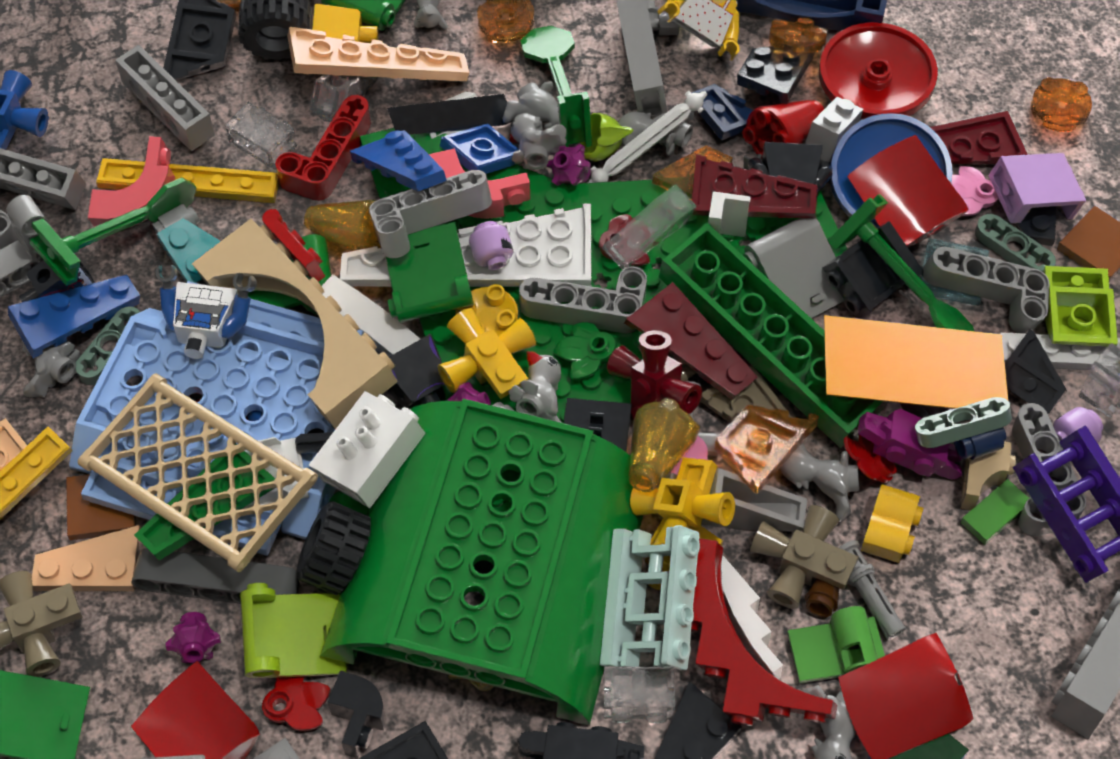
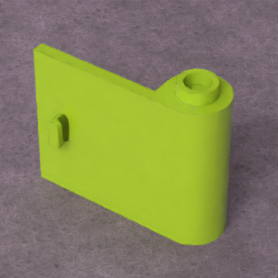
(286, 633)

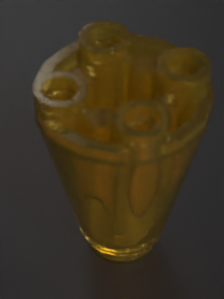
(343, 224)
(659, 442)

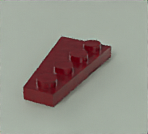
(981, 139)
(768, 194)
(694, 341)

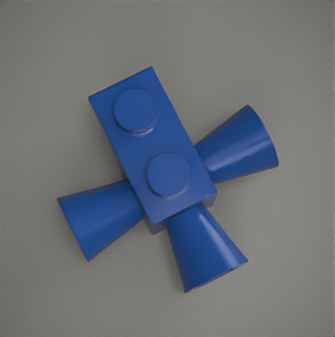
(12, 116)

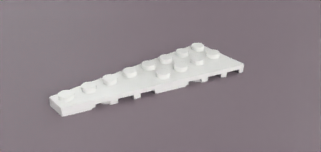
(543, 246)

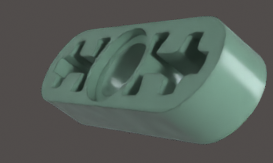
(1010, 233)
(111, 331)
(983, 417)

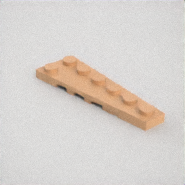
(320, 54)

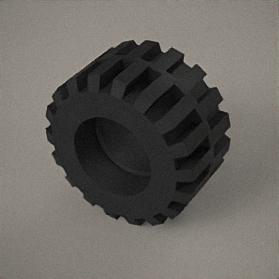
(266, 25)
(334, 548)

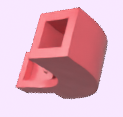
(156, 173)
(504, 191)

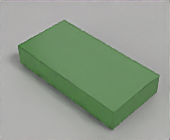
(995, 512)

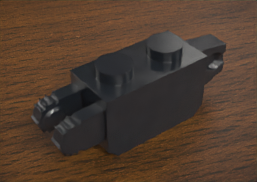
(570, 742)

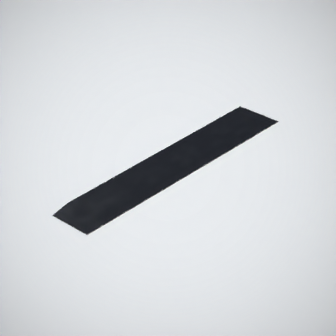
(449, 114)

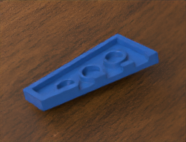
(401, 158)
(59, 315)

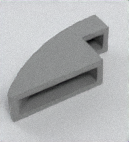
(774, 506)

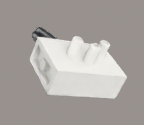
(364, 447)

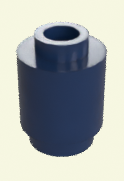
(981, 444)

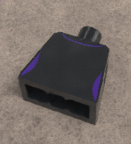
(417, 373)

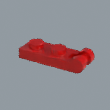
(293, 243)

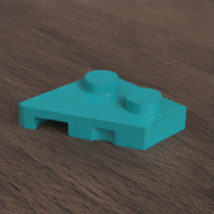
(184, 245)

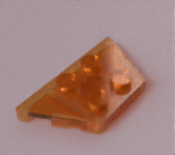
(762, 442)

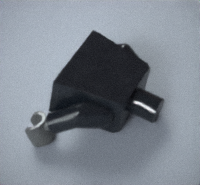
(793, 161)

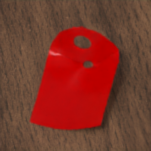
(913, 186)
(906, 698)
(196, 719)

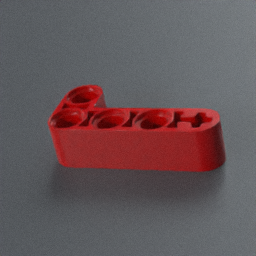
(321, 172)

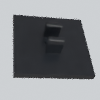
(604, 418)

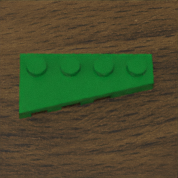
(164, 538)

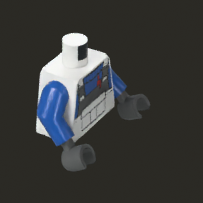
(203, 312)

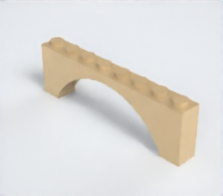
(349, 358)

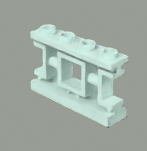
(628, 592)

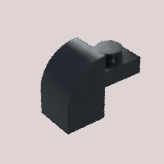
(360, 703)

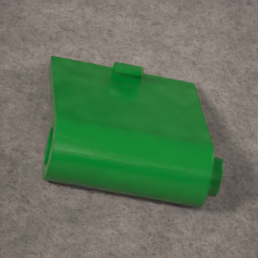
(429, 276)
(33, 713)

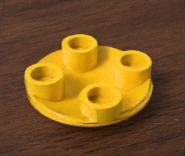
(493, 308)

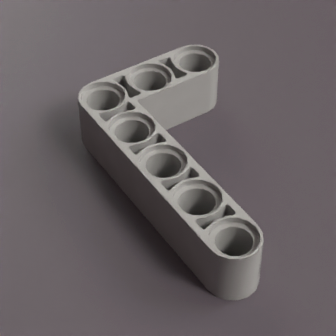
(20, 255)

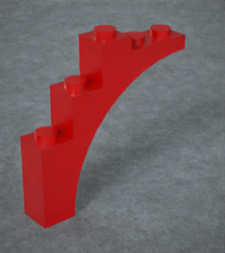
(721, 652)

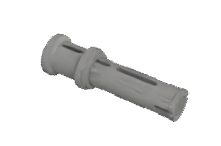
(873, 596)

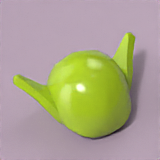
(606, 137)

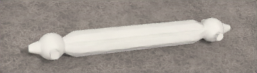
(649, 137)

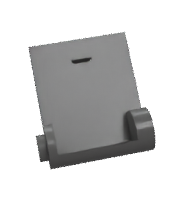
(794, 263)

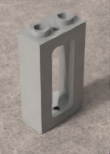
(642, 57)

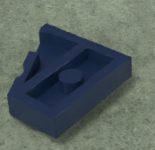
(723, 111)

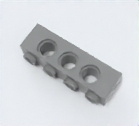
(165, 98)
(40, 179)

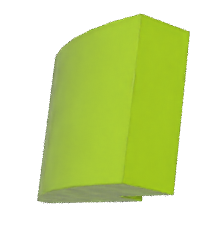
(1080, 307)

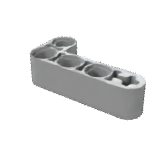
(415, 211)
(995, 280)
(612, 303)
(1033, 432)

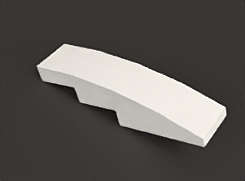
(372, 319)
(742, 607)

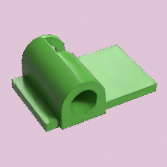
(823, 649)

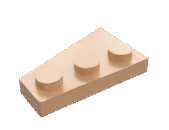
(90, 565)

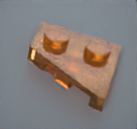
(683, 170)

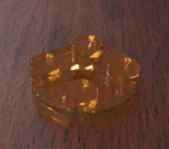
(505, 30)
(799, 34)
(1071, 93)

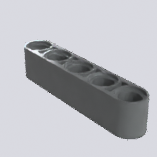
(208, 576)

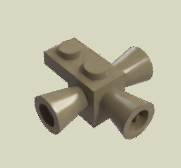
(805, 556)
(33, 618)

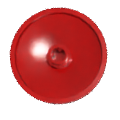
(879, 69)

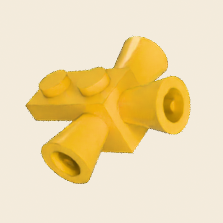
(486, 354)
(686, 499)

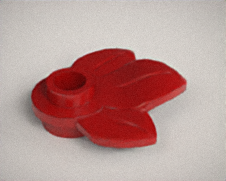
(869, 463)
(301, 703)

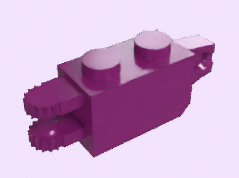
(897, 442)

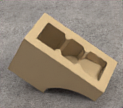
(985, 473)

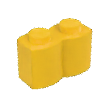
(891, 524)

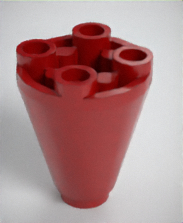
(781, 123)

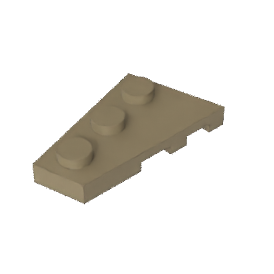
(756, 394)

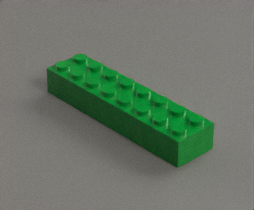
(763, 328)

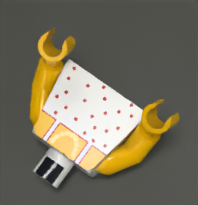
(708, 20)

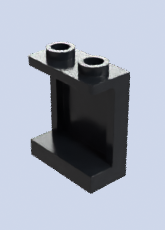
(864, 276)

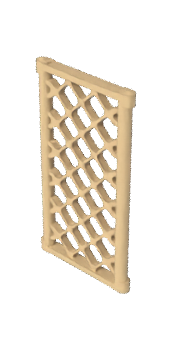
(235, 559)

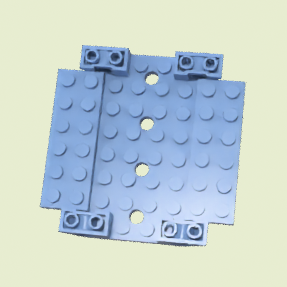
(259, 368)

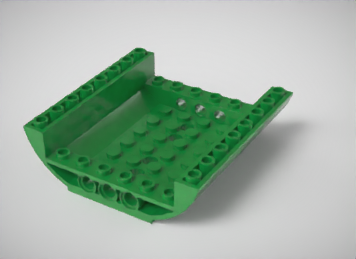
(548, 555)

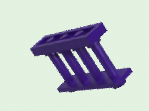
(1097, 477)

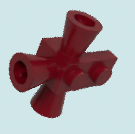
(655, 375)

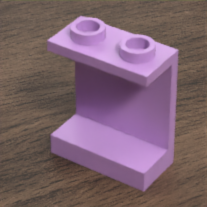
(1036, 182)

